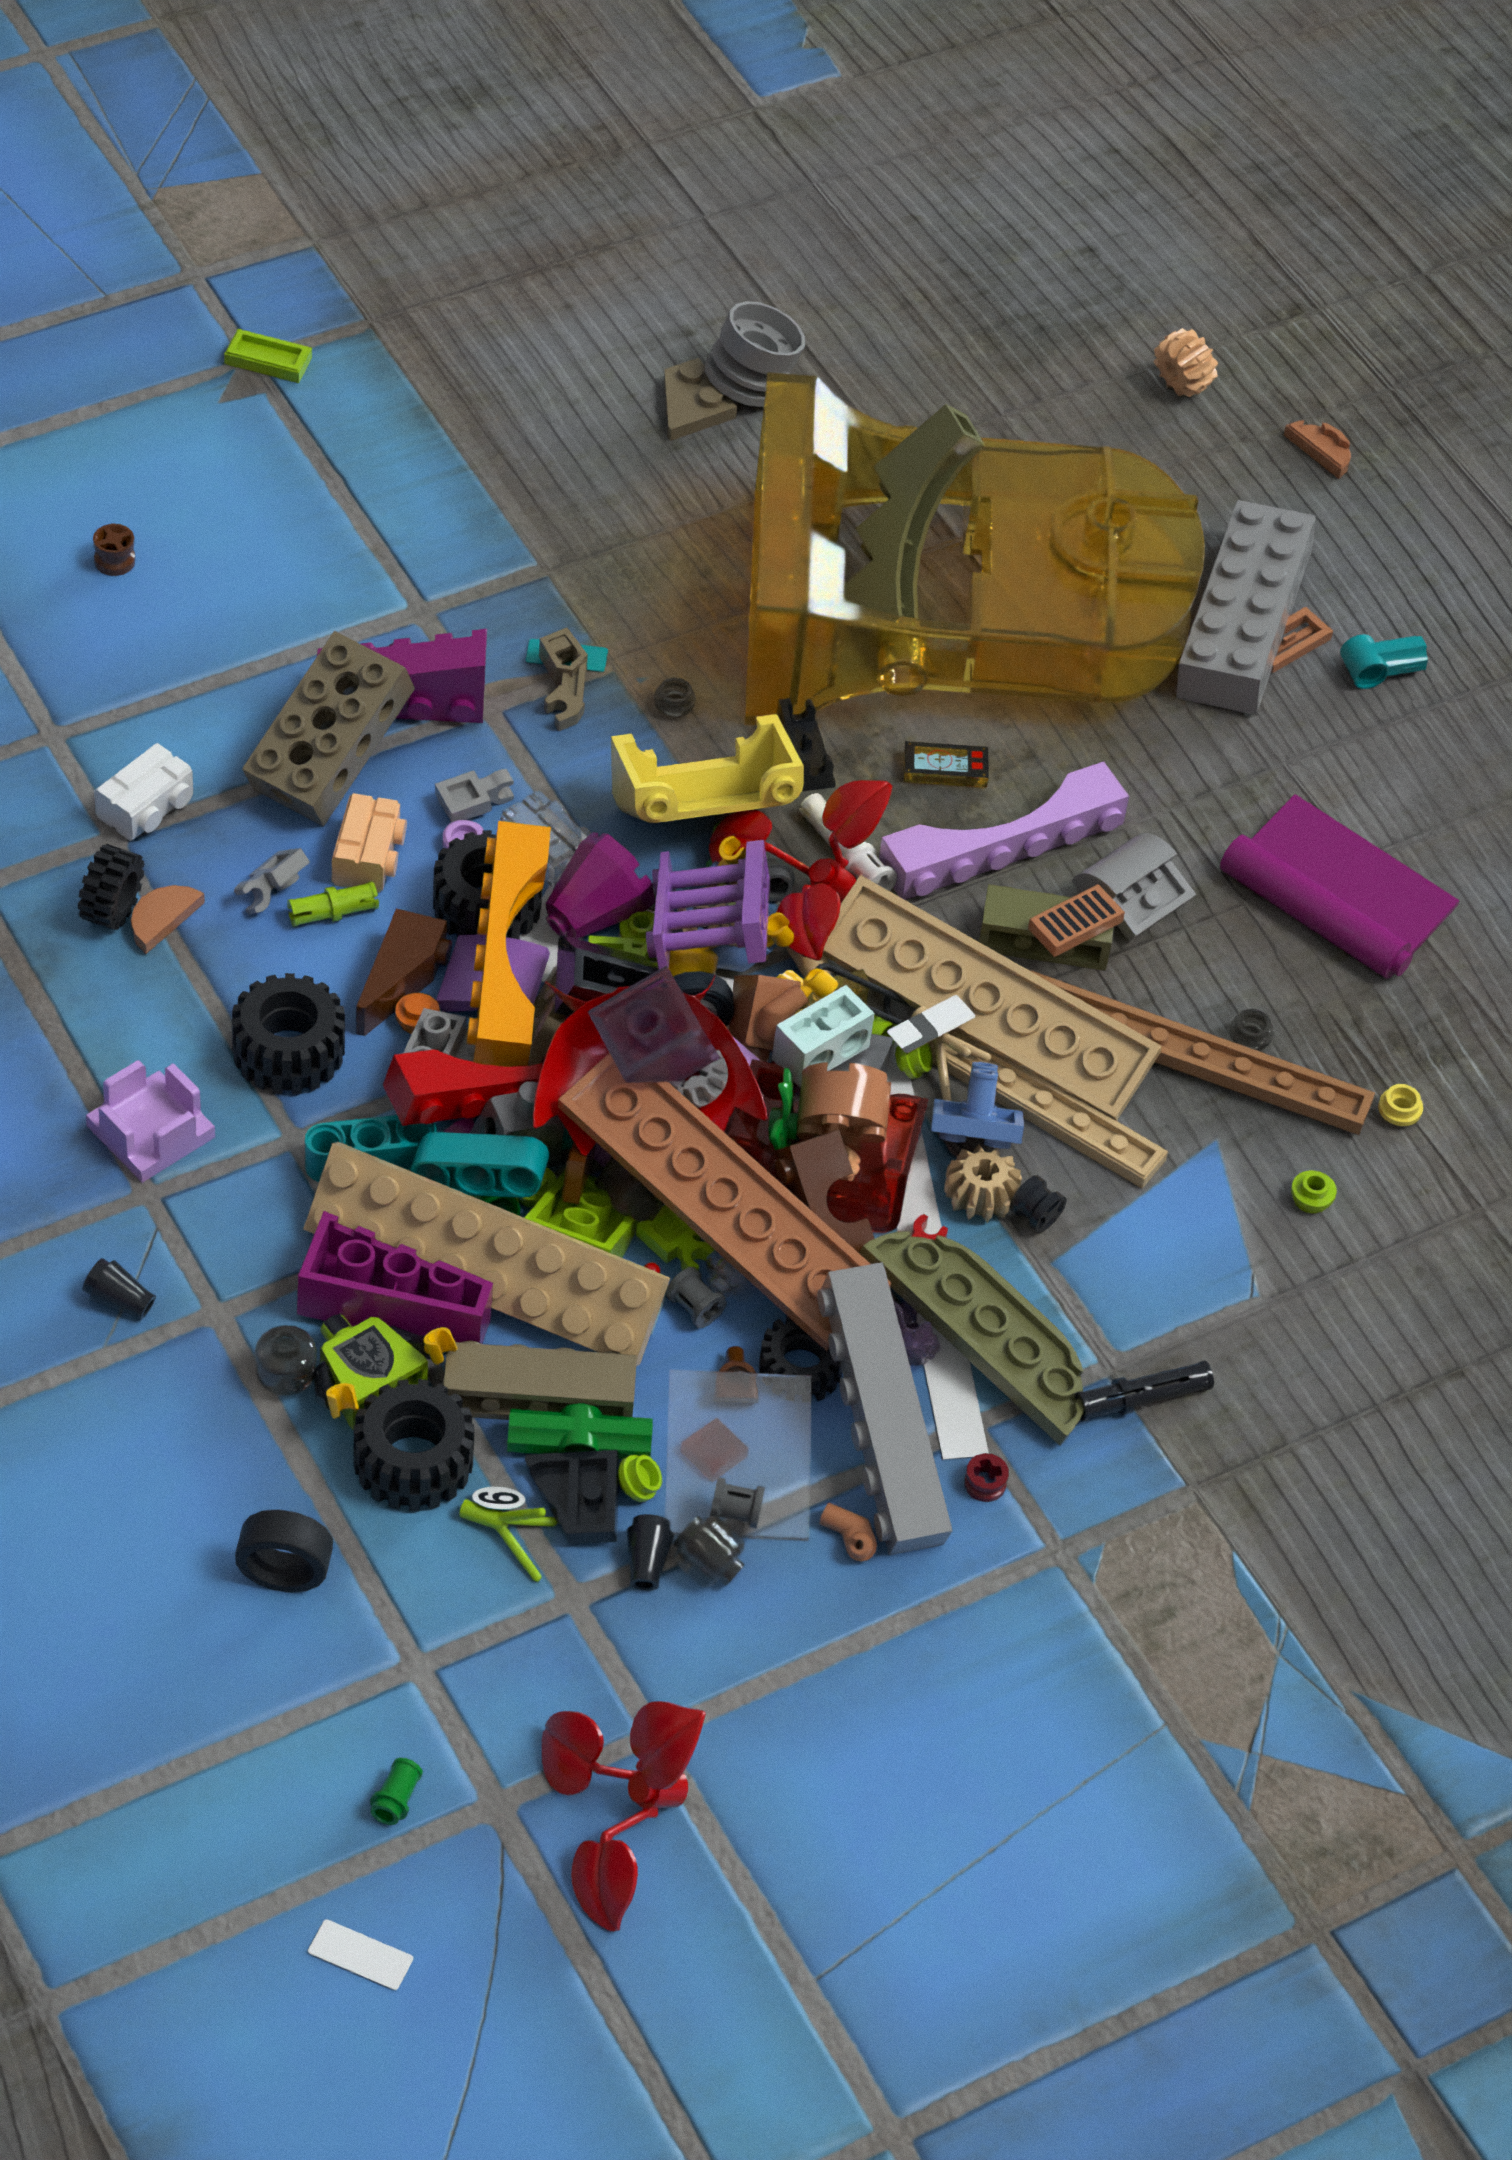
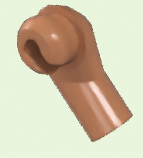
(855, 1531)

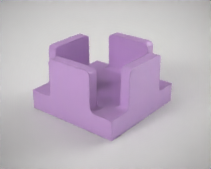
(150, 1118)

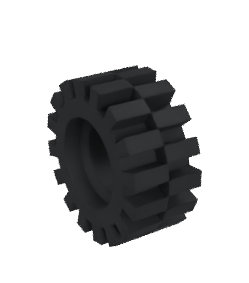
(111, 886)
(791, 1337)

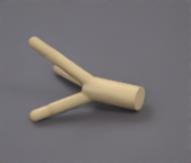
(959, 1046)

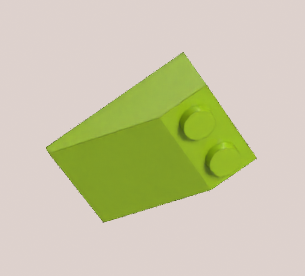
(590, 1221)

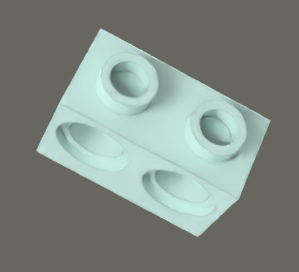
(824, 1032)

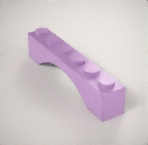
(936, 857)

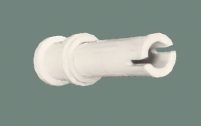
(861, 859)

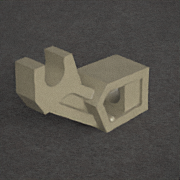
(568, 696)

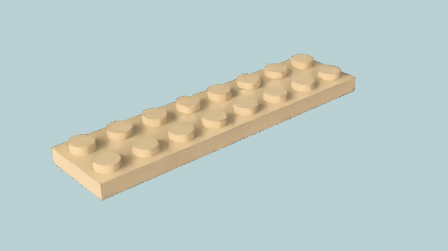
(1012, 1007)
(532, 1268)

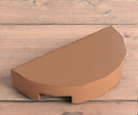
(1323, 444)
(162, 912)

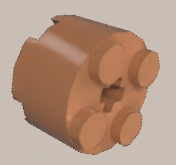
(844, 1101)

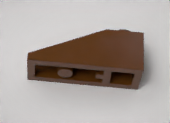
(403, 966)

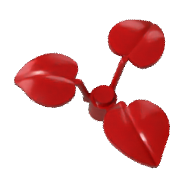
(852, 817)
(664, 1741)

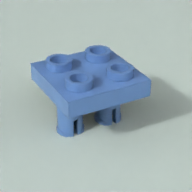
(978, 1114)

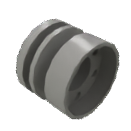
(750, 345)

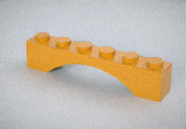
(505, 1014)

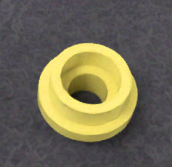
(1401, 1105)

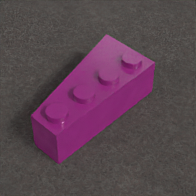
(445, 676)
(366, 1278)

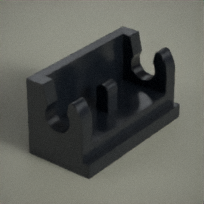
(808, 743)

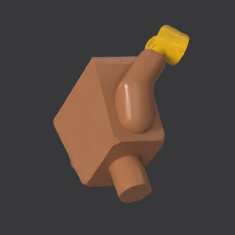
(767, 1001)

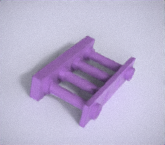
(748, 914)

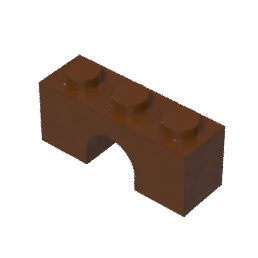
(808, 1173)

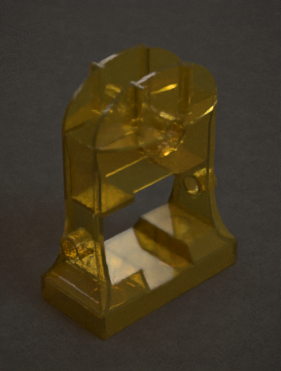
(1076, 588)

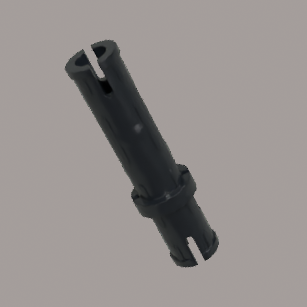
(1192, 1379)

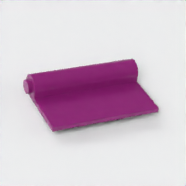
(1340, 886)

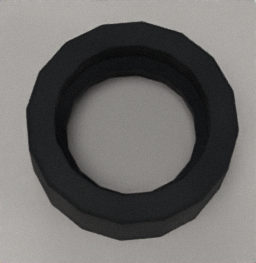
(287, 1531)

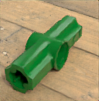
(578, 1429)

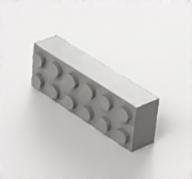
(1245, 607)

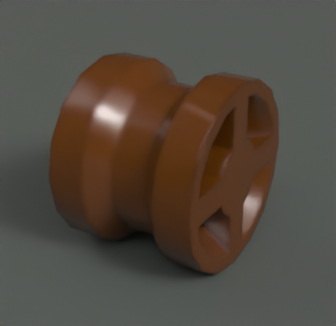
(114, 549)

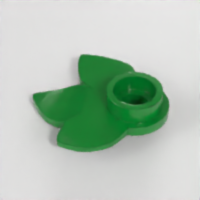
(782, 1119)

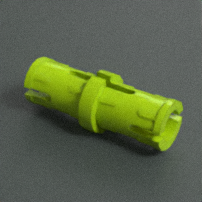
(332, 904)

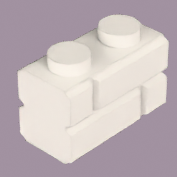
(144, 792)

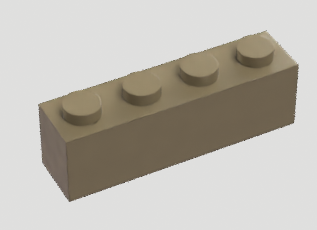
(539, 1379)

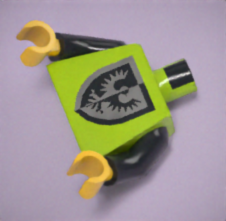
(368, 1357)

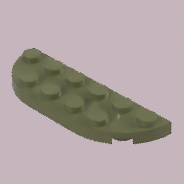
(987, 1324)

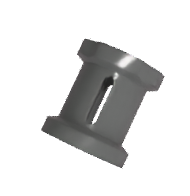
(696, 1297)
(737, 1502)

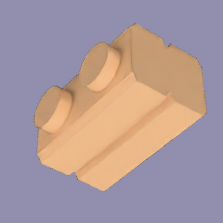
(368, 842)

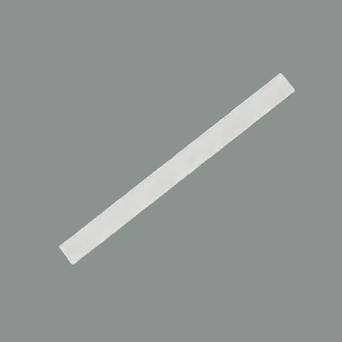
(950, 1372)

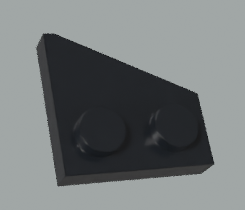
(579, 1492)

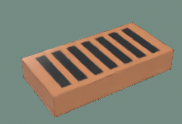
(1076, 920)

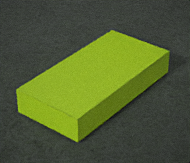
(268, 355)

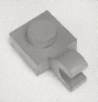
(470, 796)
(277, 872)

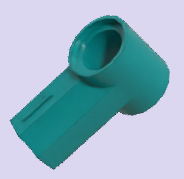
(1373, 661)

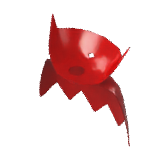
(580, 1048)

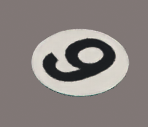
(498, 1498)

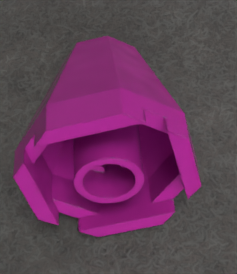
(597, 889)

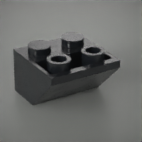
(595, 970)

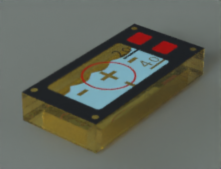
(945, 764)

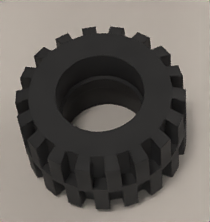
(456, 889)
(288, 1006)
(417, 1413)

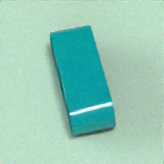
(377, 1136)
(483, 1163)

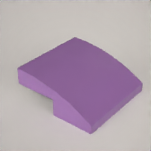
(526, 962)

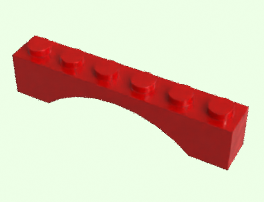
(441, 1087)

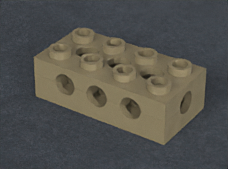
(328, 728)

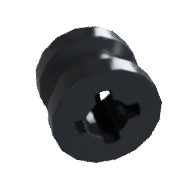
(1038, 1203)

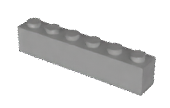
(884, 1408)

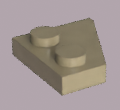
(693, 400)

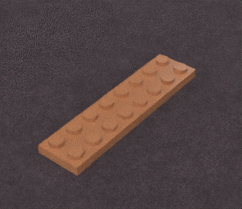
(714, 1189)

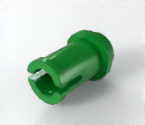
(391, 1801)

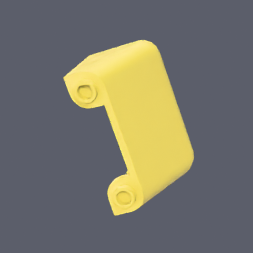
(758, 777)

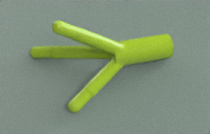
(500, 1520)

